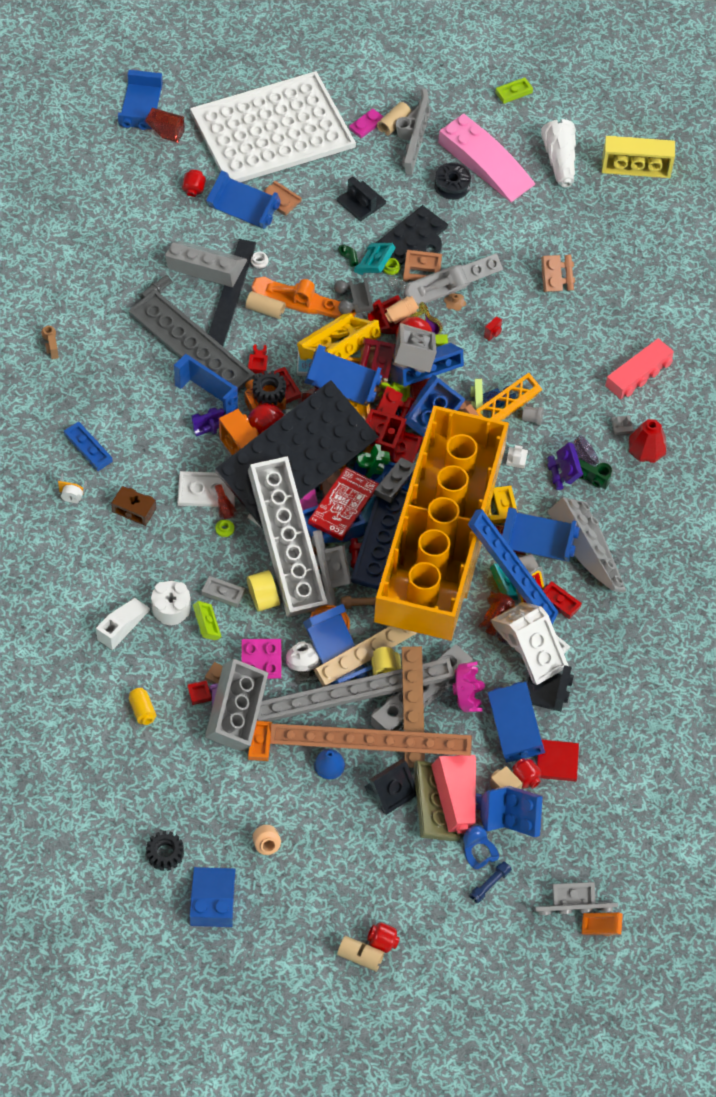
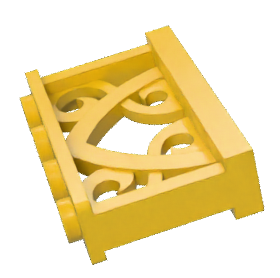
(337, 329)

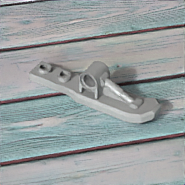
(413, 129)
(451, 279)

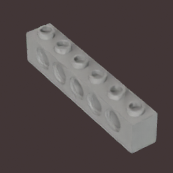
(382, 721)

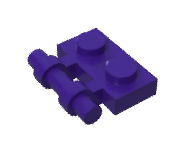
(569, 464)

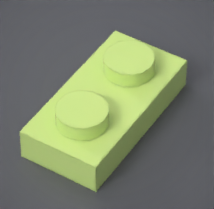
(477, 392)

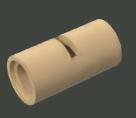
(388, 122)
(265, 305)
(360, 953)

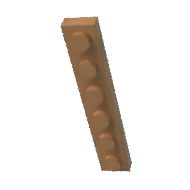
(412, 697)

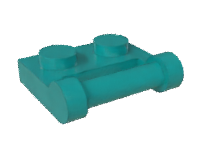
(375, 258)

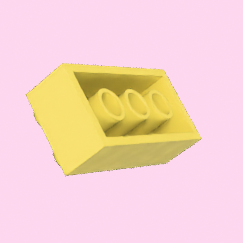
(638, 156)

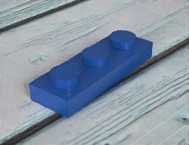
(88, 446)

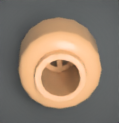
(266, 839)

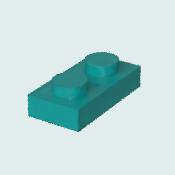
(504, 584)

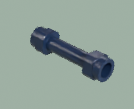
(478, 893)

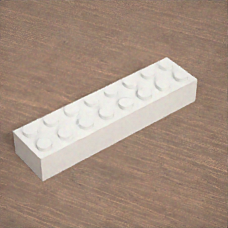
(287, 536)

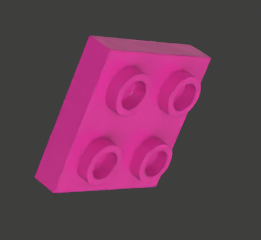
(264, 655)

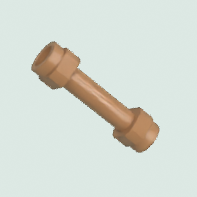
(347, 601)

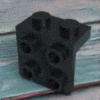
(552, 692)

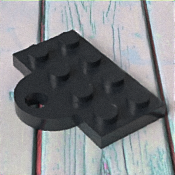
(416, 233)

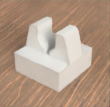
(517, 457)

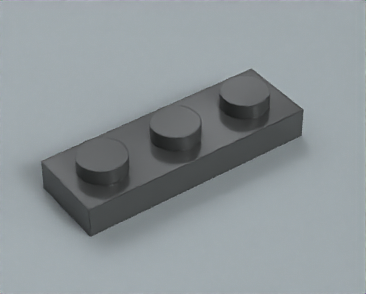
(395, 480)

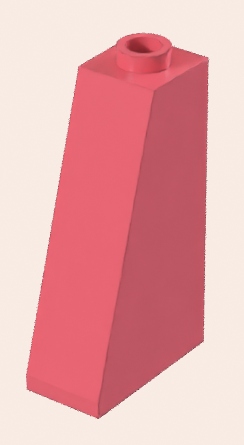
(457, 790)

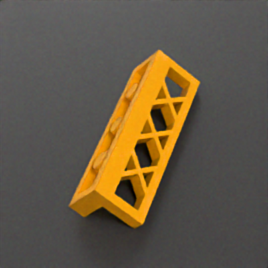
(515, 403)

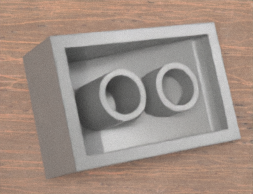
(415, 348)

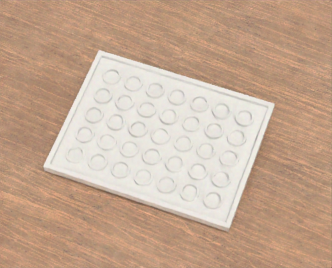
(273, 127)

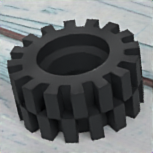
(269, 379)
(165, 839)

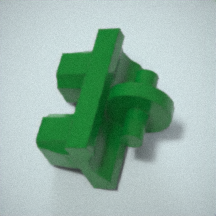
(373, 461)

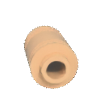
(401, 310)

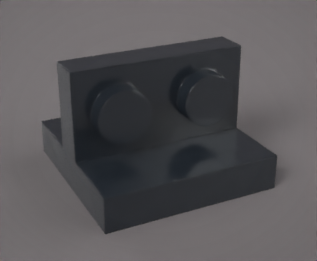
(360, 199)
(392, 786)

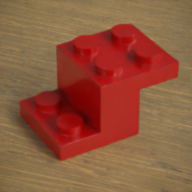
(393, 436)

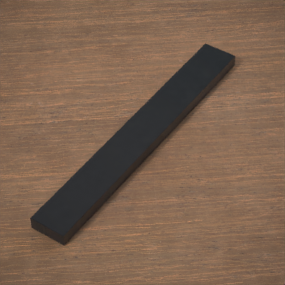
(230, 295)

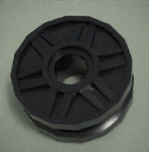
(452, 181)

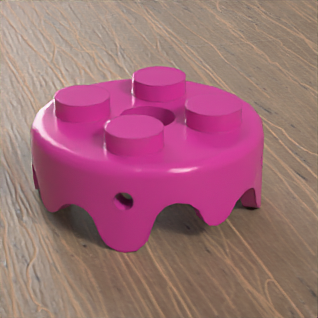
(467, 686)

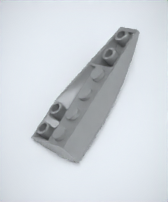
(591, 544)

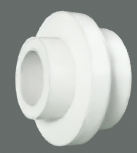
(259, 256)

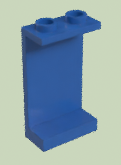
(141, 96)
(243, 201)
(190, 369)
(351, 379)
(540, 535)
(332, 638)
(516, 722)

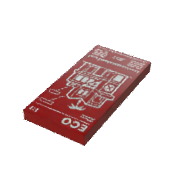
(343, 503)

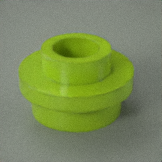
(394, 263)
(224, 532)

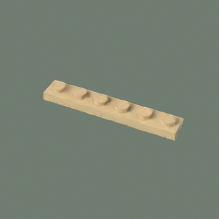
(360, 654)

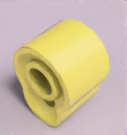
(263, 590)
(385, 660)

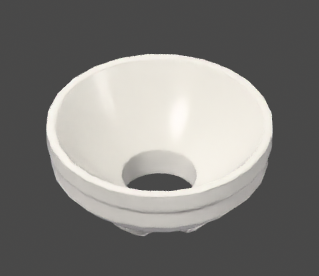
(302, 660)

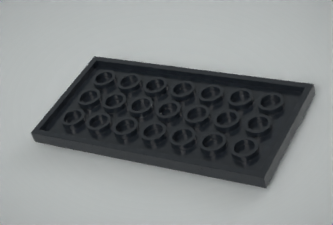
(315, 436)

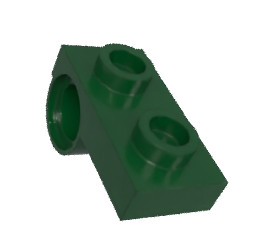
(594, 475)

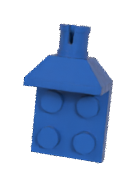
(510, 809)

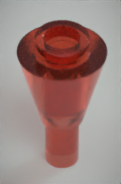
(225, 506)

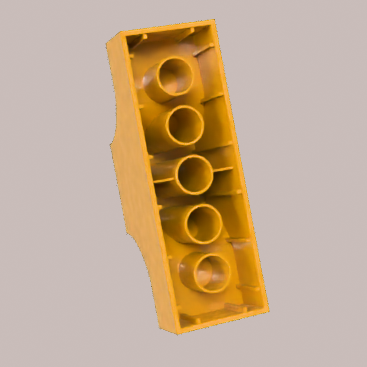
(433, 545)

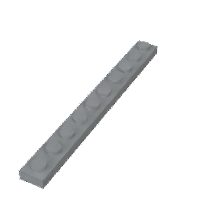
(349, 692)

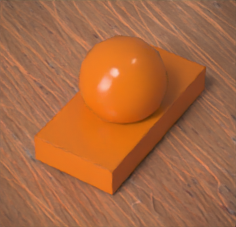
(602, 923)

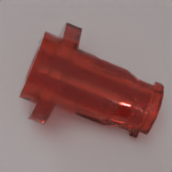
(498, 604)

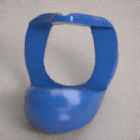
(474, 836)

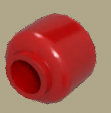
(193, 183)
(527, 773)
(383, 937)

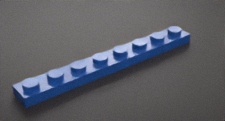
(510, 563)

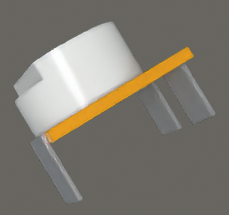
(70, 491)

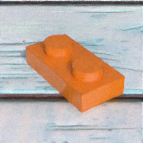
(260, 743)

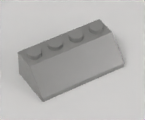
(204, 263)

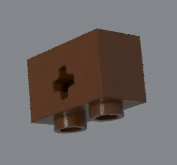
(134, 505)

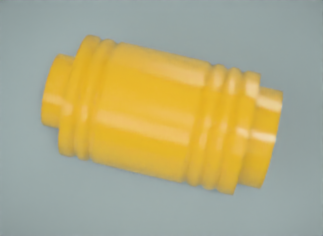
(142, 706)

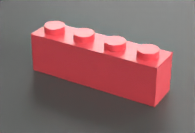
(639, 369)

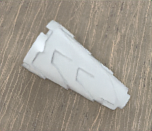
(560, 146)

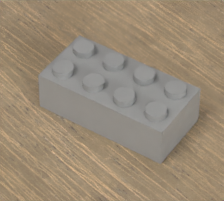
(236, 705)

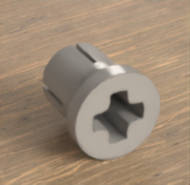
(533, 415)

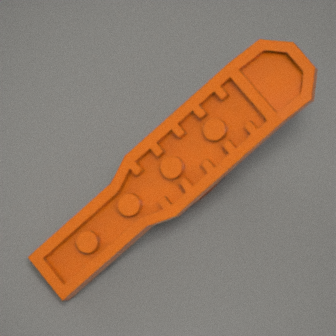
(298, 297)

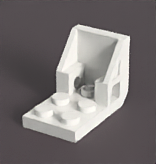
(532, 633)

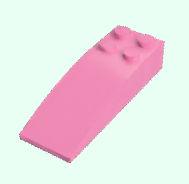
(485, 157)

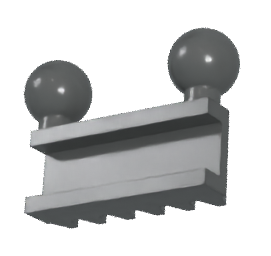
(360, 294)

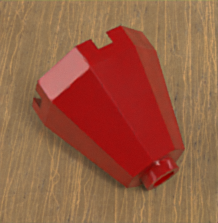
(648, 442)

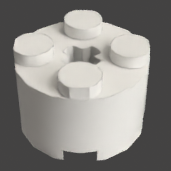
(171, 602)

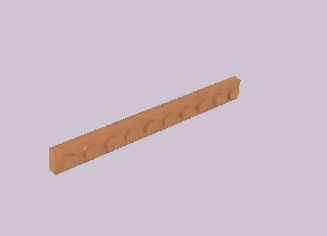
(371, 739)

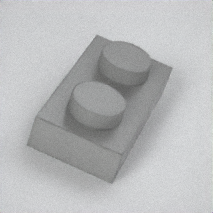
(223, 591)

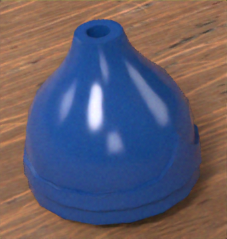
(329, 764)

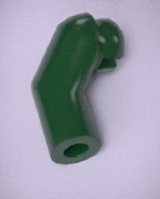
(348, 253)

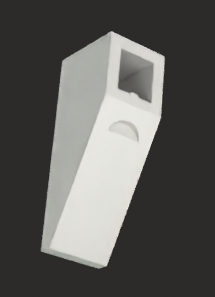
(120, 623)

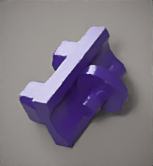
(207, 422)

